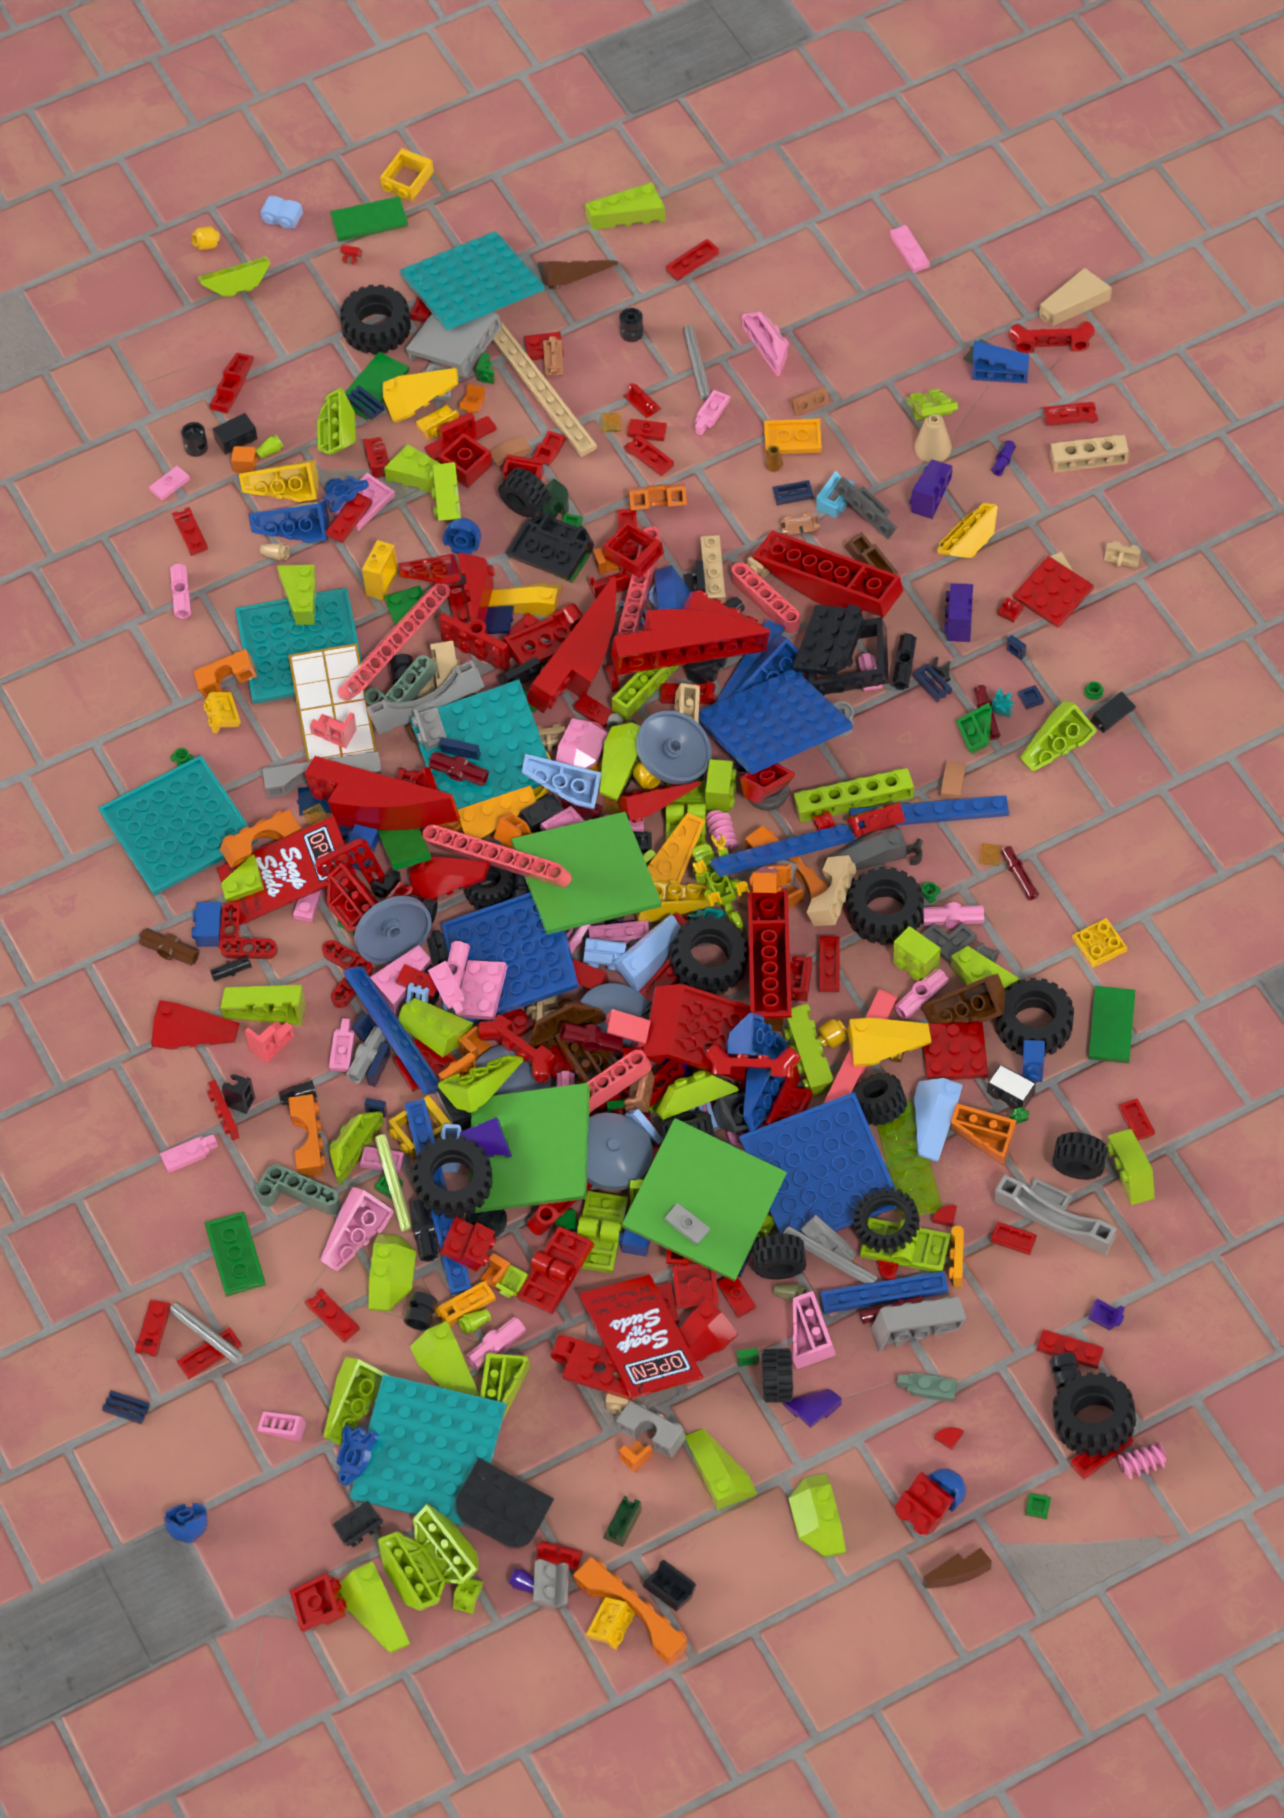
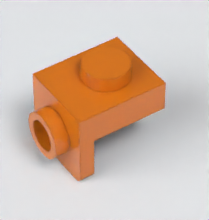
(473, 399)

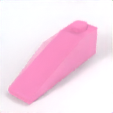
(356, 1224)

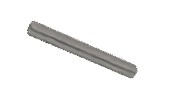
(696, 362)
(834, 1258)
(206, 1333)

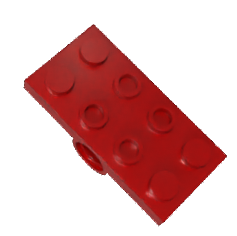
(473, 639)
(555, 1270)

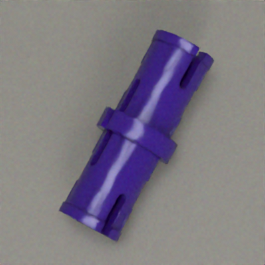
(1003, 458)

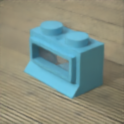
(829, 500)

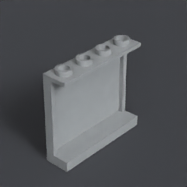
(454, 347)

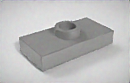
(687, 1224)

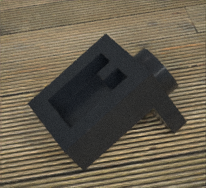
(389, 882)

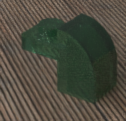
(558, 499)

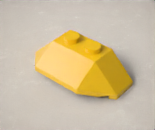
(970, 532)

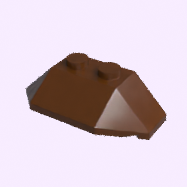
(551, 1024)
(585, 1063)

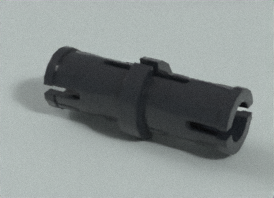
(230, 968)

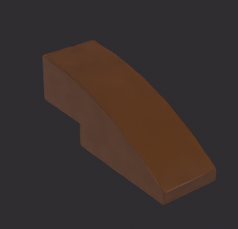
(863, 551)
(958, 1570)

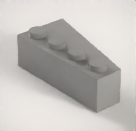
(917, 1321)

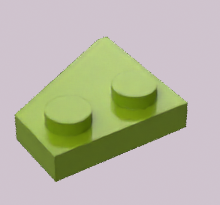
(243, 881)

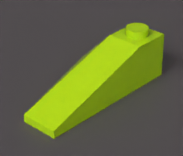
(1060, 733)
(618, 759)
(479, 1085)
(442, 1359)
(352, 1397)
(720, 1472)
(372, 1607)

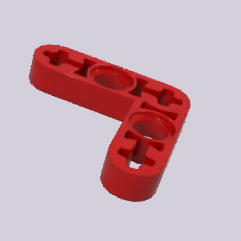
(359, 857)
(234, 940)
(357, 961)
(661, 1075)

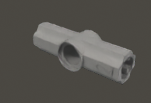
(365, 1055)

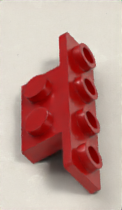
(451, 431)
(790, 1099)

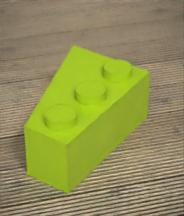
(411, 469)
(445, 491)
(300, 590)
(973, 966)
(433, 1026)
(504, 1377)

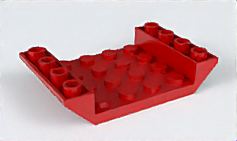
(689, 1023)

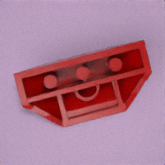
(348, 897)

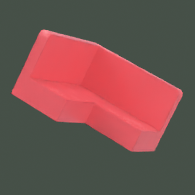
(334, 730)
(628, 1027)
(270, 1041)

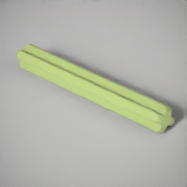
(393, 1182)

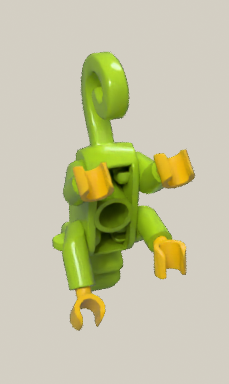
(719, 889)

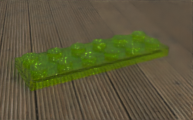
(906, 1168)

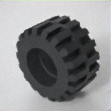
(523, 492)
(486, 897)
(880, 1098)
(696, 1119)
(1079, 1155)
(779, 1256)
(777, 1375)

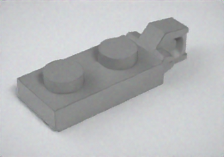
(823, 1234)

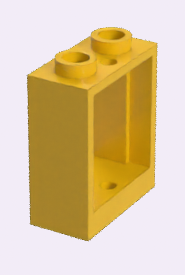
(413, 162)
(380, 570)
(401, 1119)

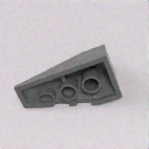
(875, 848)

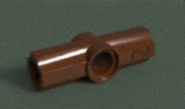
(169, 946)

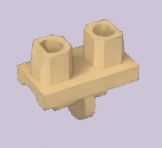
(1122, 554)
(551, 736)
(541, 1008)

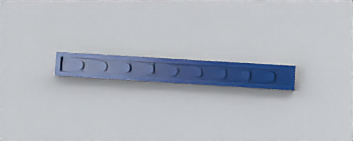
(422, 1135)

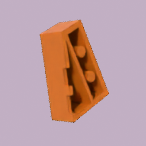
(984, 1130)

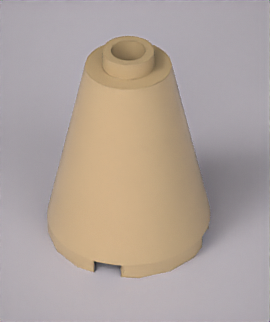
(933, 440)

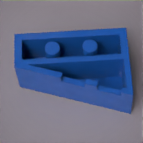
(999, 364)

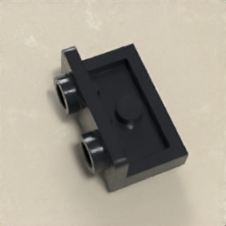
(523, 672)
(357, 1524)
(670, 1586)

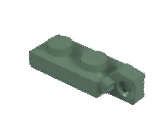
(928, 1386)

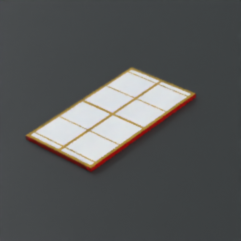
(316, 686)

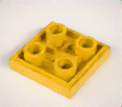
(1099, 943)

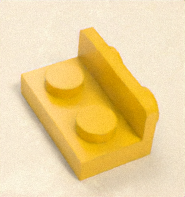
(430, 424)
(221, 711)
(611, 1622)

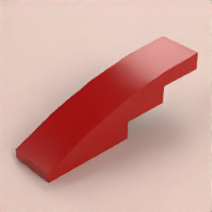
(232, 382)

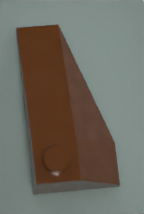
(563, 273)
(971, 1003)

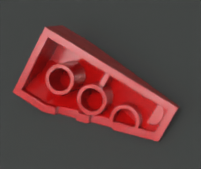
(707, 1331)

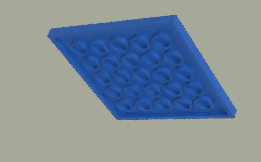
(773, 721)
(514, 934)
(827, 1164)

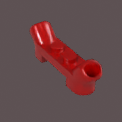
(1076, 337)
(501, 1029)
(723, 1064)
(548, 1214)

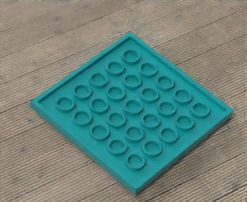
(471, 280)
(271, 635)
(505, 732)
(174, 824)
(426, 1446)

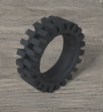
(893, 1240)

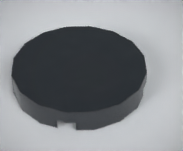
(494, 1220)

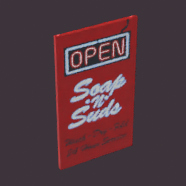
(289, 869)
(640, 1336)

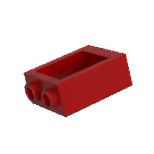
(644, 561)

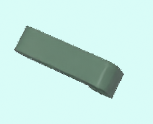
(405, 684)
(324, 1200)

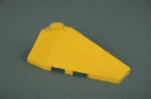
(409, 392)
(289, 481)
(535, 599)
(675, 899)
(882, 1038)

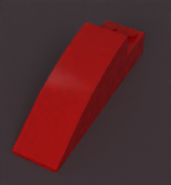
(828, 576)
(683, 638)
(579, 655)
(376, 799)
(769, 954)

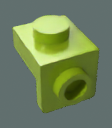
(512, 1281)

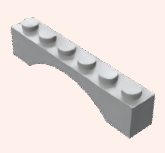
(461, 682)
(284, 779)
(1086, 1231)

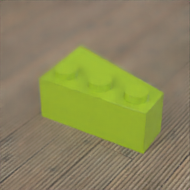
(1131, 1166)

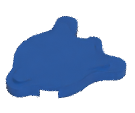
(342, 491)
(355, 1453)

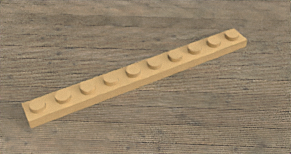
(543, 392)

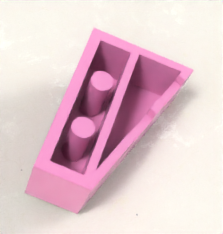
(386, 978)
(810, 1335)

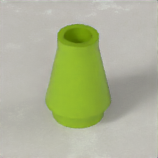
(269, 447)
(472, 1321)

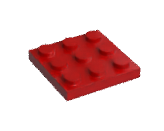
(1053, 591)
(956, 1051)

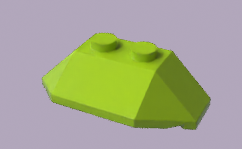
(236, 278)
(336, 423)
(693, 1092)
(349, 1146)
(390, 1272)
(817, 1516)
(446, 1545)
(411, 1571)

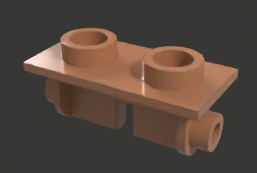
(553, 357)
(809, 400)
(792, 524)

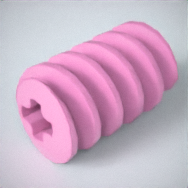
(720, 823)
(1142, 1460)

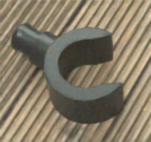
(944, 672)
(916, 848)

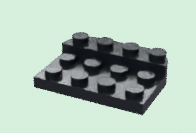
(551, 545)
(830, 640)
(501, 1506)

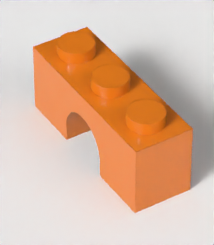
(657, 495)
(211, 675)
(771, 877)

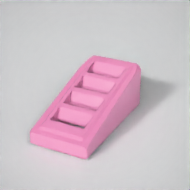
(294, 1430)

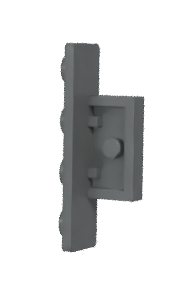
(867, 506)

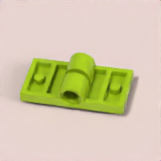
(931, 403)
(692, 803)
(602, 1225)
(925, 1252)

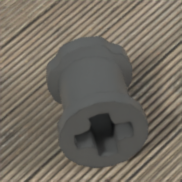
(987, 952)

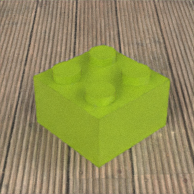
(720, 786)
(916, 954)

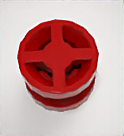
(823, 821)

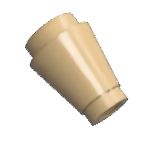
(276, 551)

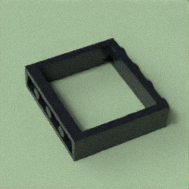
(863, 679)

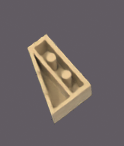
(446, 659)

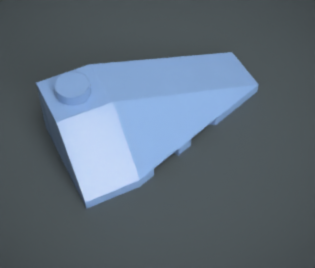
(568, 781)
(648, 954)
(934, 1109)

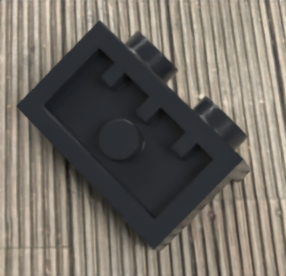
(696, 580)

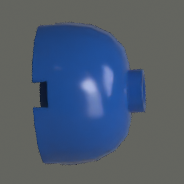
(462, 536)
(951, 1483)
(185, 1522)

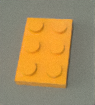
(793, 436)

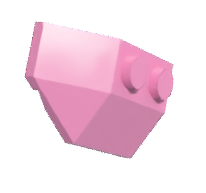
(767, 339)
(581, 743)

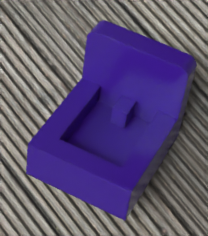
(1106, 1315)

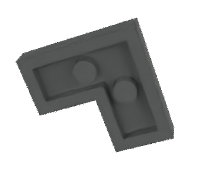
(951, 943)

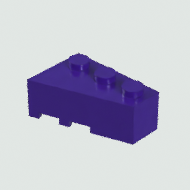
(930, 488)
(959, 612)

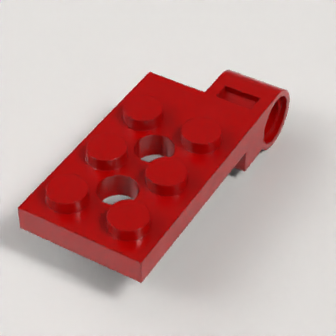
(554, 629)
(581, 1359)

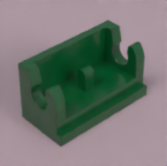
(623, 1521)

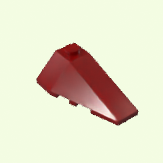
(478, 585)
(642, 804)
(446, 874)
(185, 1026)

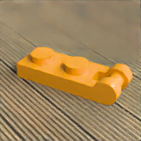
(956, 1255)
(466, 1303)

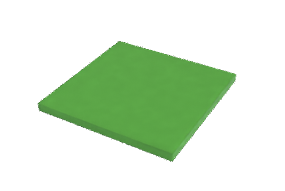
(605, 871)
(547, 1146)
(717, 1186)

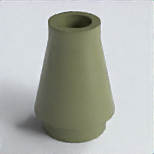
(789, 1291)

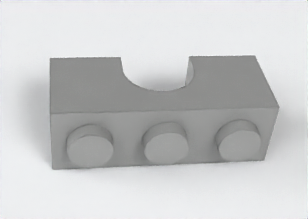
(637, 1419)

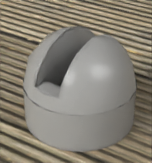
(614, 720)

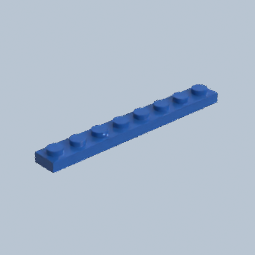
(948, 810)
(782, 850)
(392, 1030)

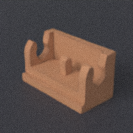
(640, 1093)

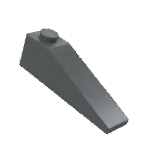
(729, 1113)

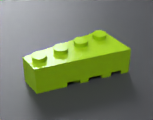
(625, 208)
(265, 1004)
(802, 1038)

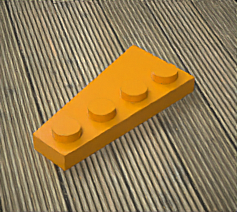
(483, 817)
(676, 852)

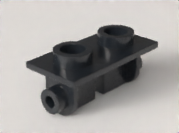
(437, 948)

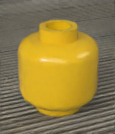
(205, 238)
(644, 777)
(832, 1033)

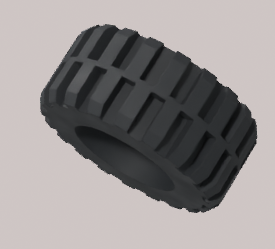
(380, 336)
(884, 884)
(715, 932)
(1036, 995)
(452, 1151)
(1089, 1391)

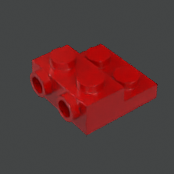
(468, 1243)
(694, 1285)
(923, 1504)
(318, 1602)

